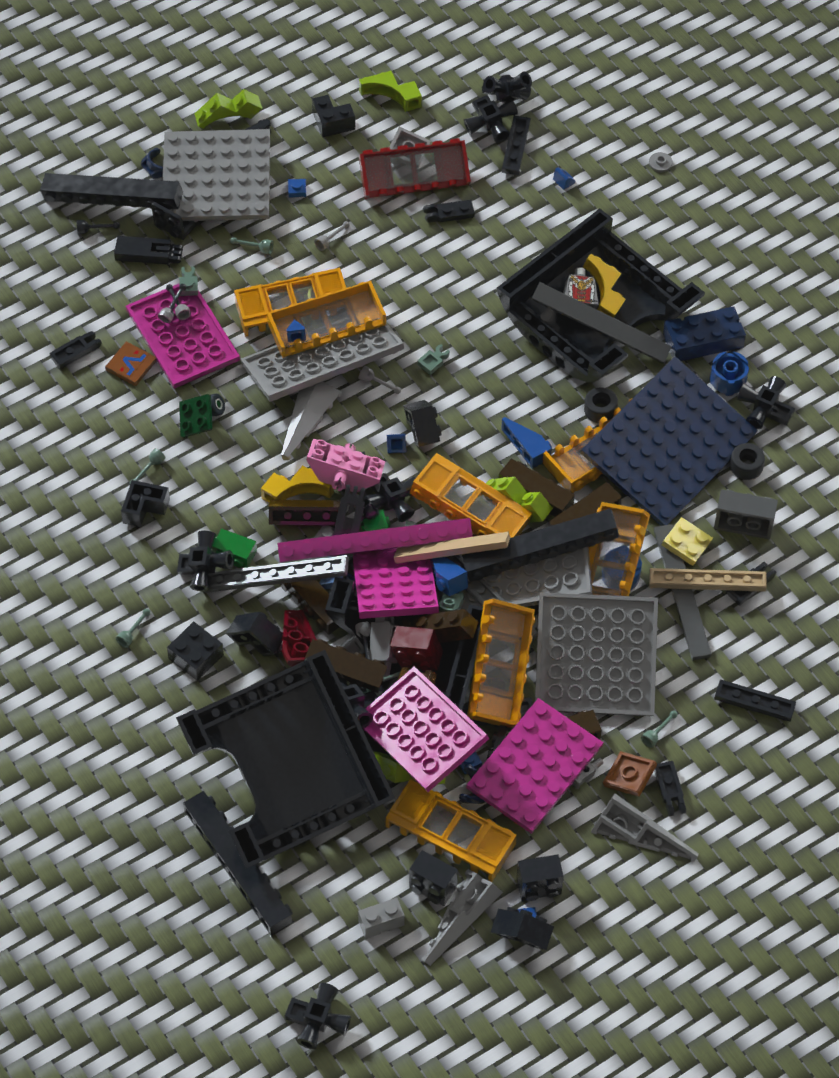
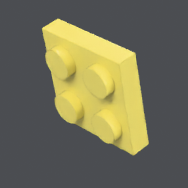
(687, 541)

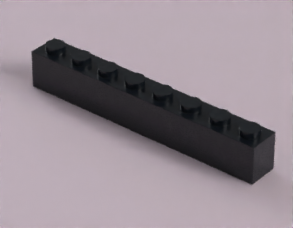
(111, 191)
(543, 544)
(251, 881)

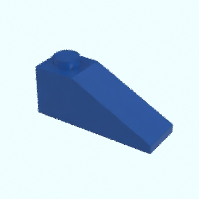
(527, 442)
(449, 576)

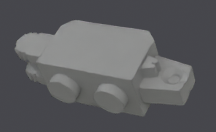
(380, 640)

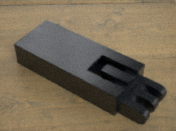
(139, 250)
(349, 525)

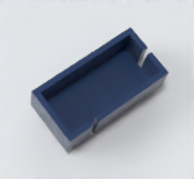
(704, 334)

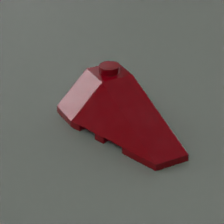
(296, 636)

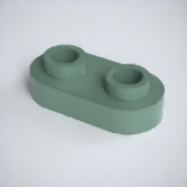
(451, 603)

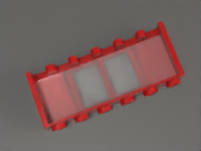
(414, 168)

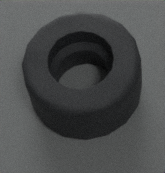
(602, 396)
(750, 452)

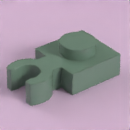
(190, 281)
(432, 361)

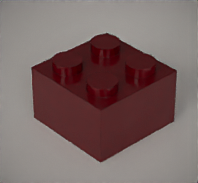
(416, 648)

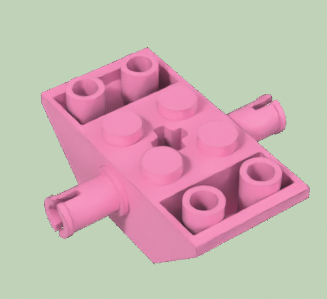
(344, 466)

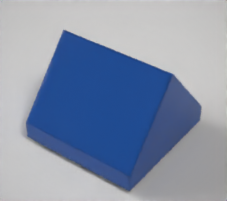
(563, 178)
(296, 331)
(396, 443)

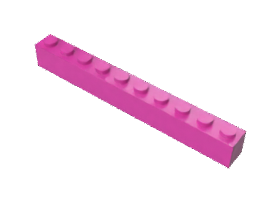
(373, 540)

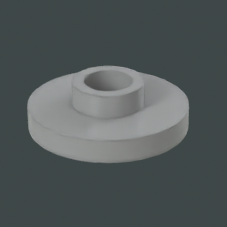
(660, 162)

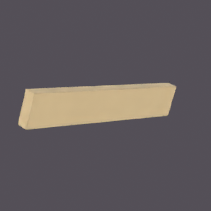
(452, 547)
(707, 579)

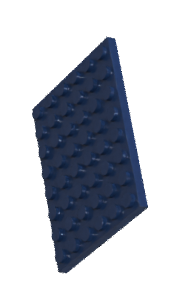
(668, 442)

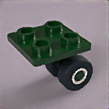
(198, 412)

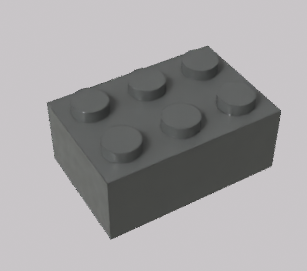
(745, 514)

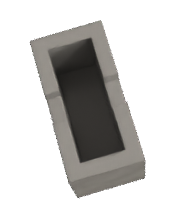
(381, 917)

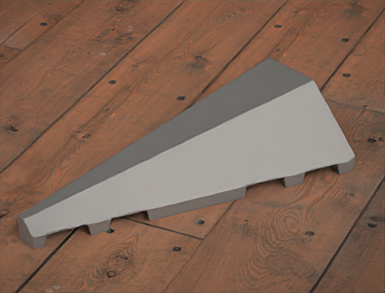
(307, 414)
(627, 823)
(471, 902)

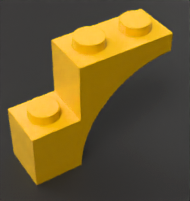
(606, 278)
(302, 482)

